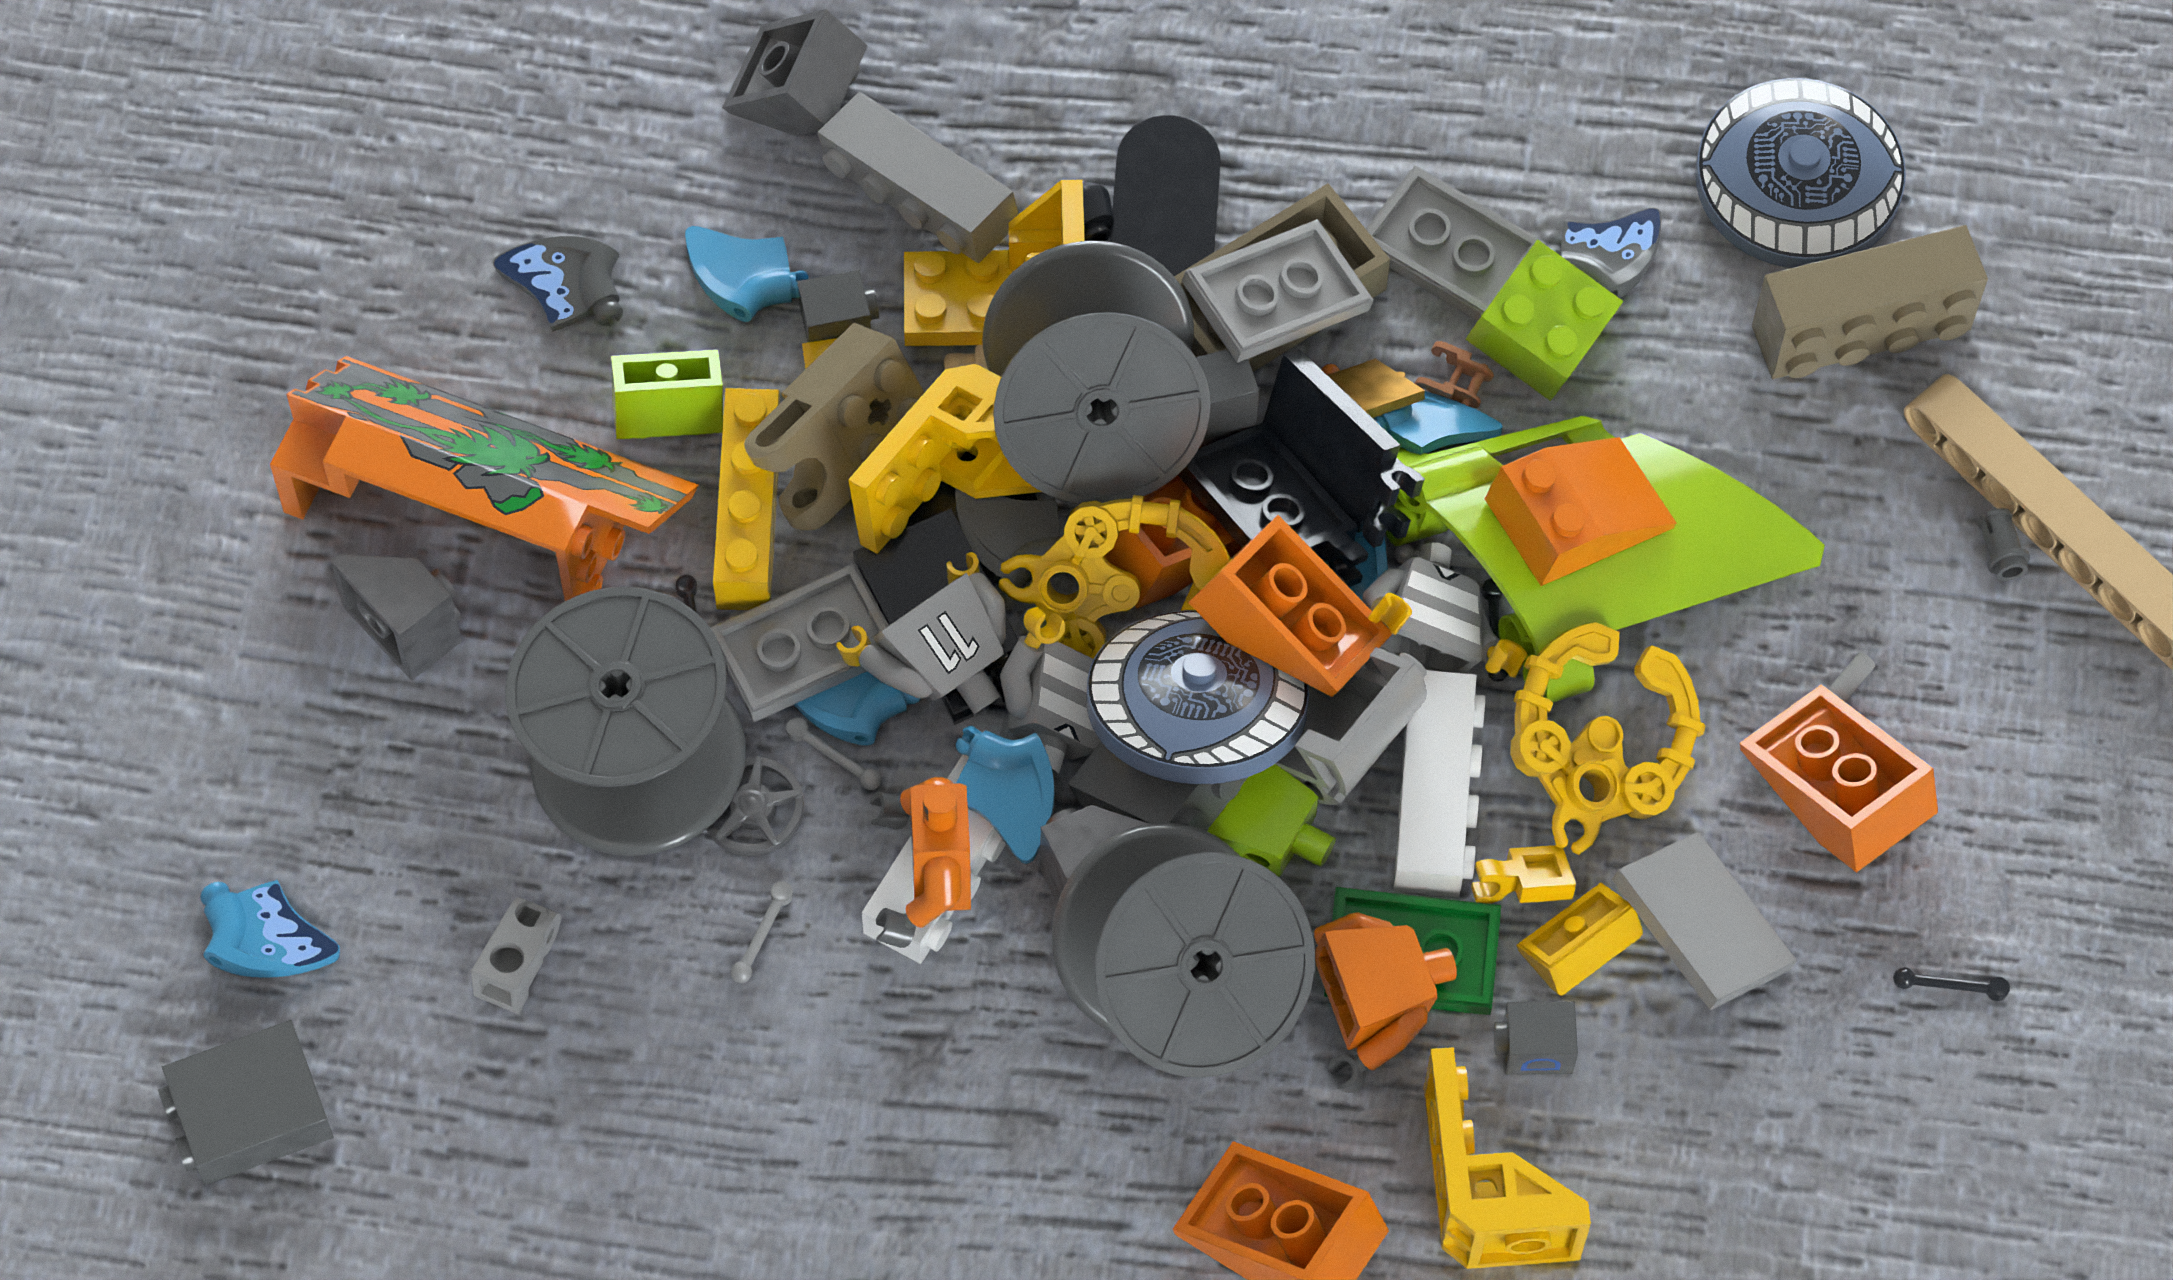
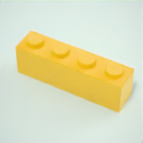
(744, 506)

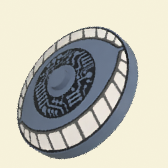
(1800, 172)
(1190, 703)

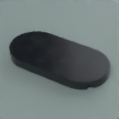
(1167, 191)

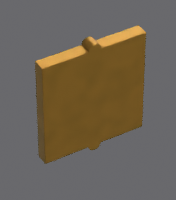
(1377, 387)

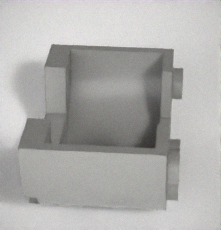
(1355, 725)

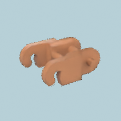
(1464, 364)

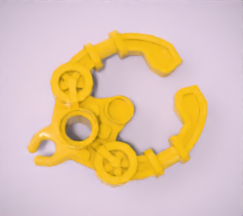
(1102, 586)
(1596, 754)

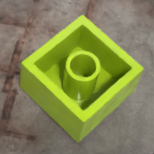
(1544, 320)

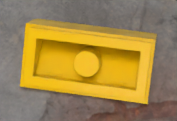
(1581, 938)

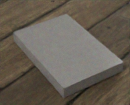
(1448, 242)
(1277, 290)
(789, 643)
(1704, 920)

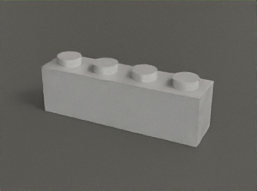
(917, 177)

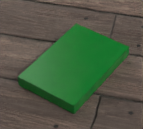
(1461, 926)

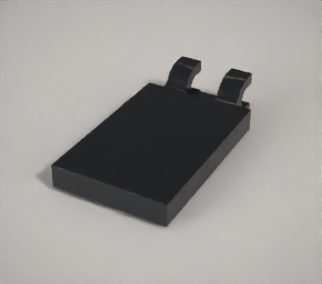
(1341, 447)
(1254, 479)
(914, 570)

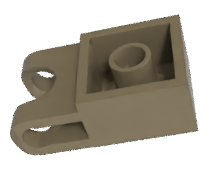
(834, 422)

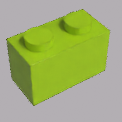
(667, 394)

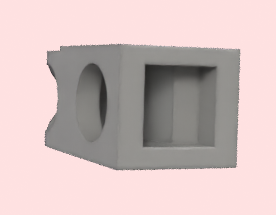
(515, 954)

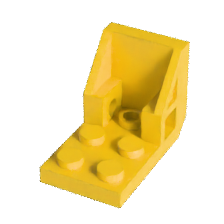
(952, 293)
(927, 449)
(1501, 1222)

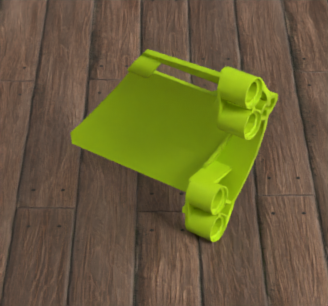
(1721, 541)

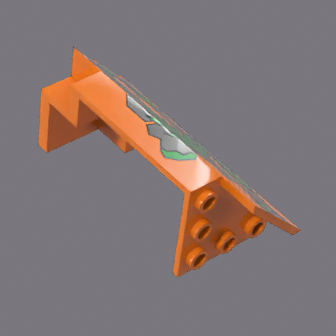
(471, 465)

